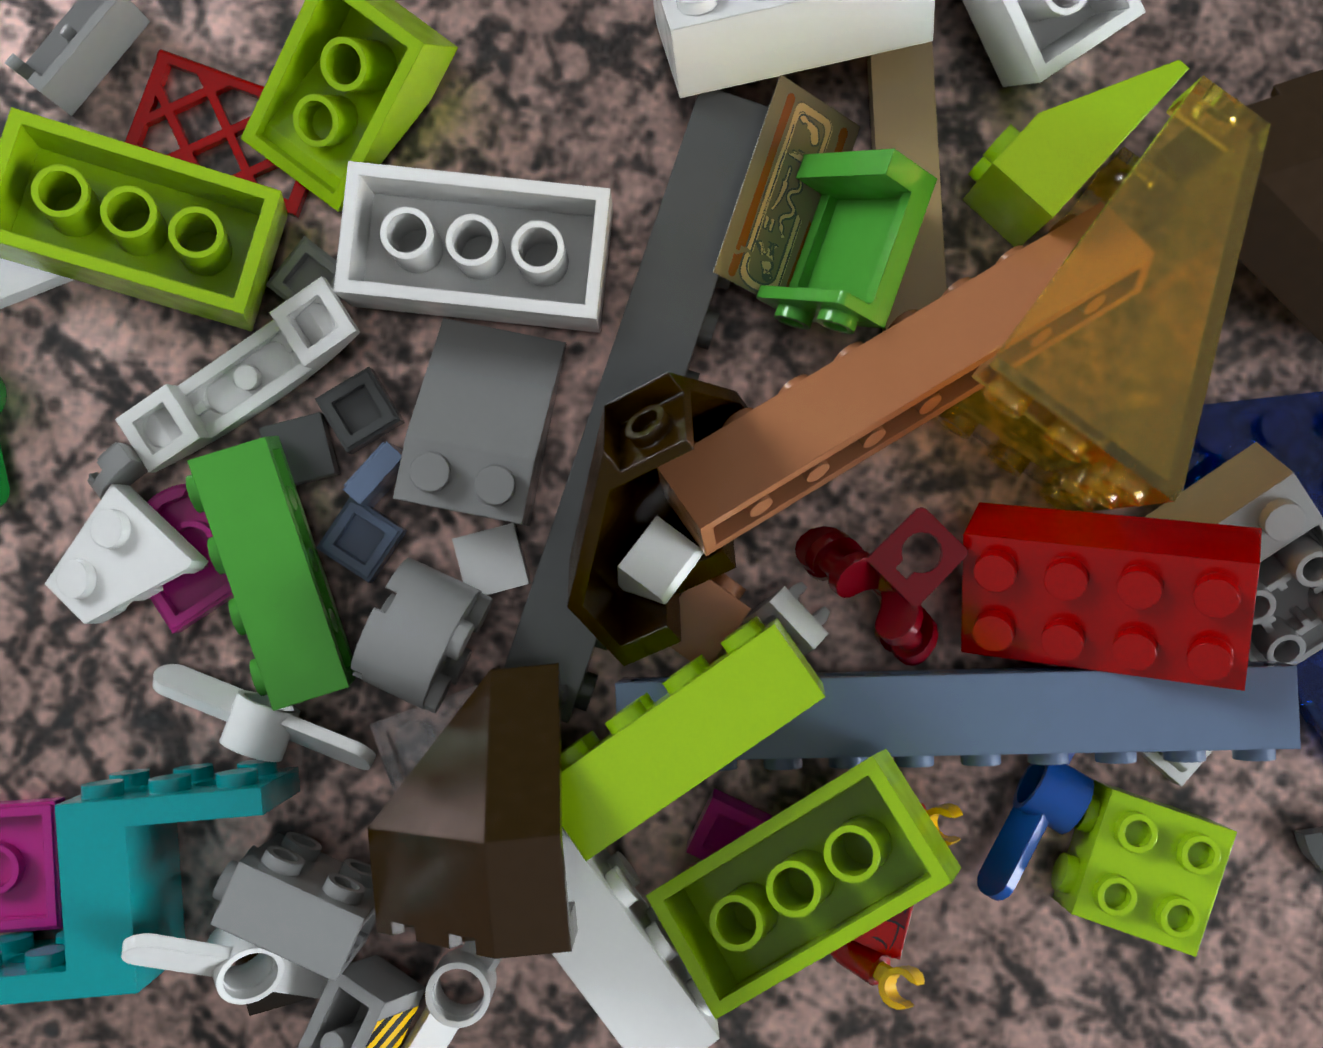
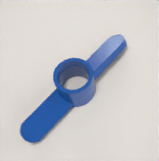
(1043, 798)

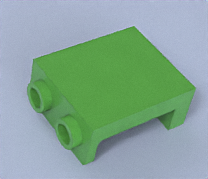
(856, 240)

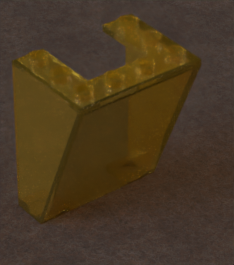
(1119, 347)

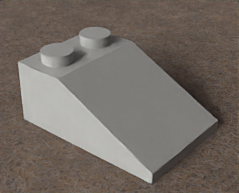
(481, 422)

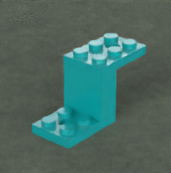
(126, 874)

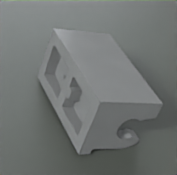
(81, 50)

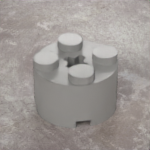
(420, 635)

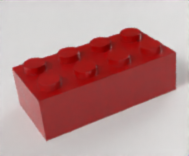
(1111, 593)

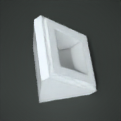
(658, 562)

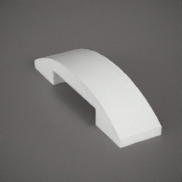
(243, 381)

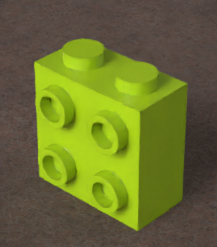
(1143, 868)

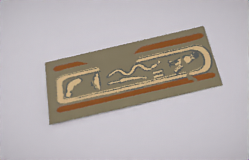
(773, 204)

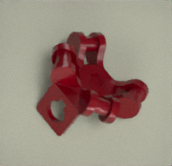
(901, 621)

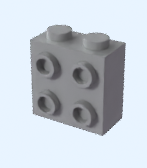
(298, 903)

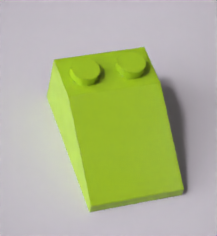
(345, 90)
(1038, 170)

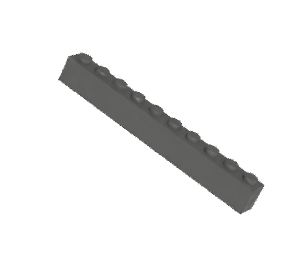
(656, 336)

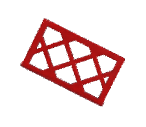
(214, 84)

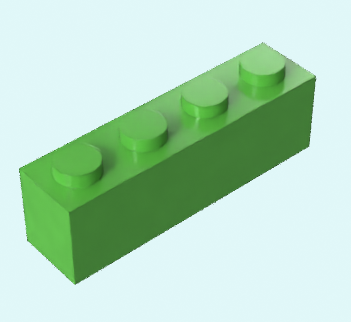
(272, 571)

